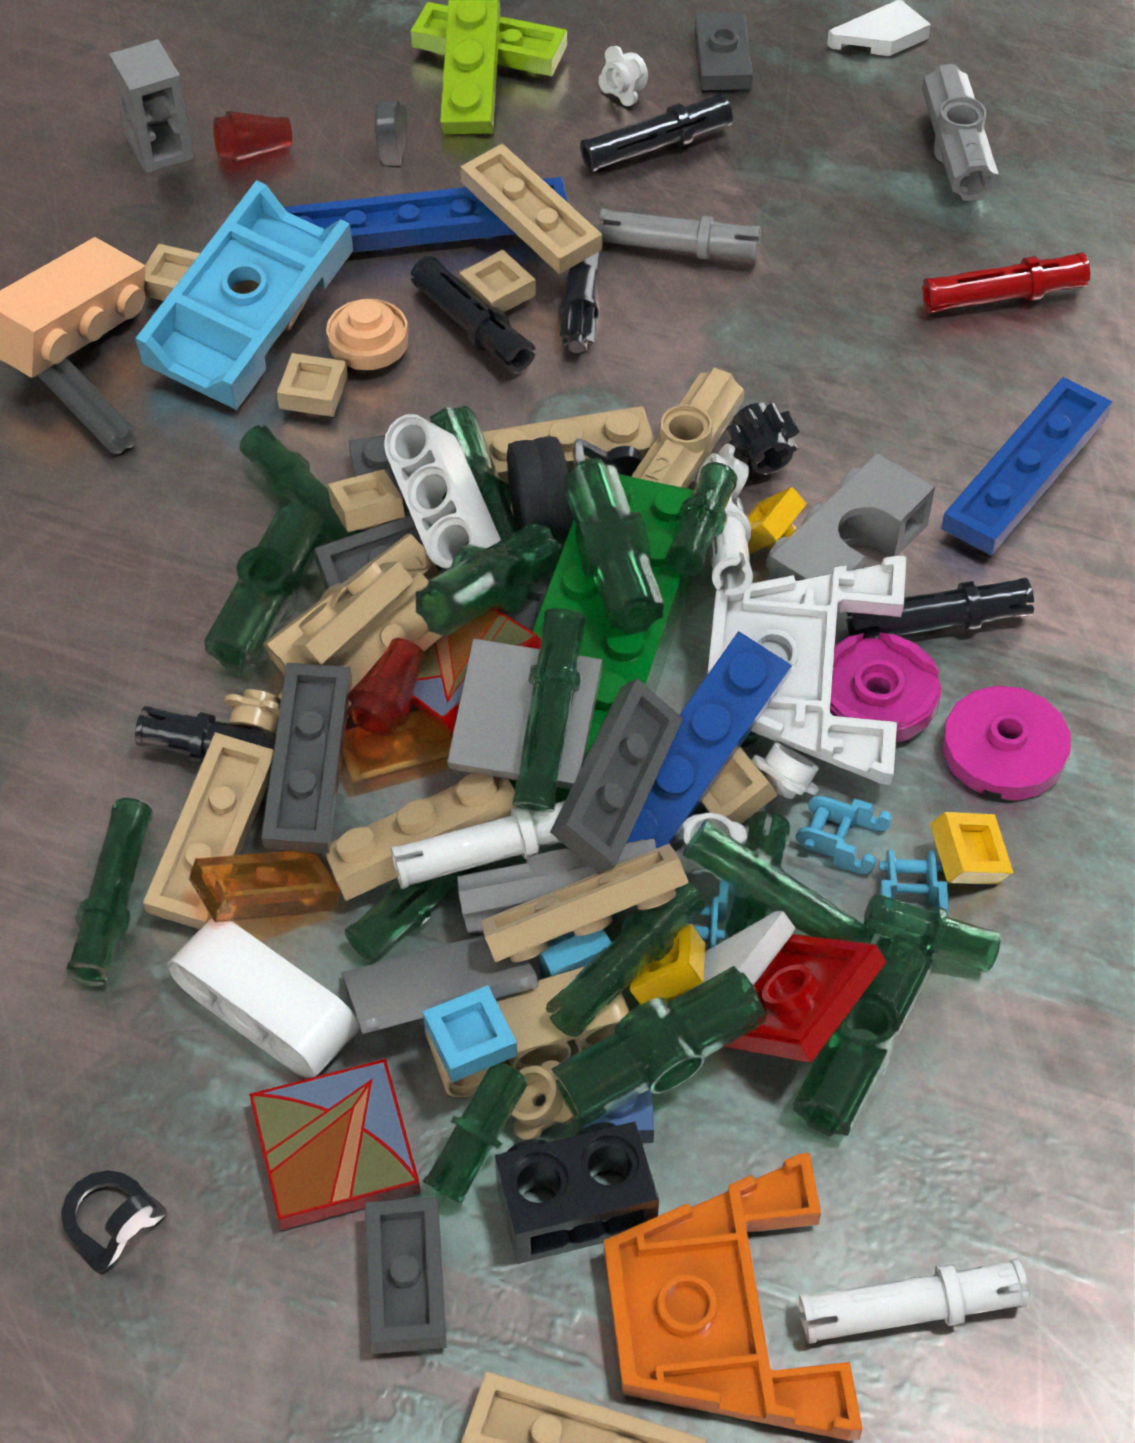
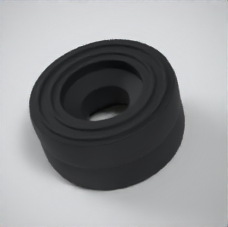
(537, 485)

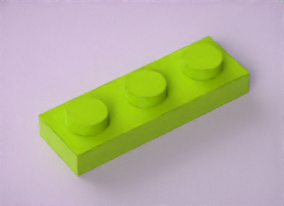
(521, 43)
(470, 67)

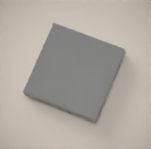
(496, 711)

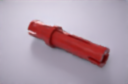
(1028, 279)

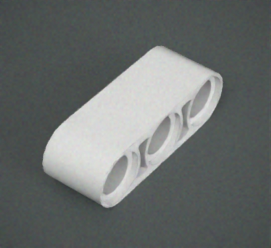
(425, 480)
(263, 997)

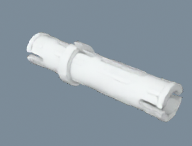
(731, 552)
(474, 846)
(927, 1298)

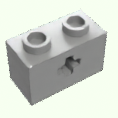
(152, 105)

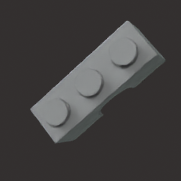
(873, 508)

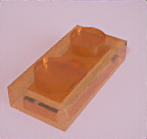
(385, 761)
(263, 885)

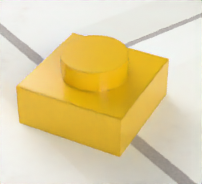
(774, 518)
(971, 848)
(676, 972)

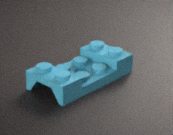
(220, 337)

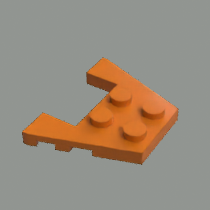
(693, 1313)

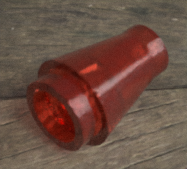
(247, 135)
(386, 691)

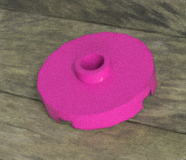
(886, 666)
(1002, 765)

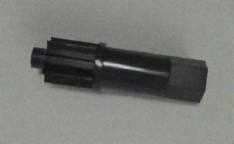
(580, 305)

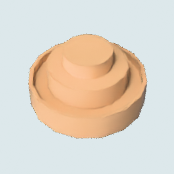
(367, 334)

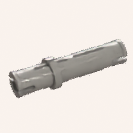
(680, 234)

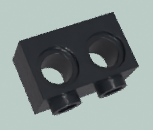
(583, 1209)

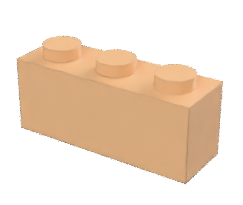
(68, 305)

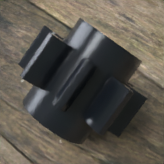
(763, 437)

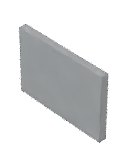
(410, 984)

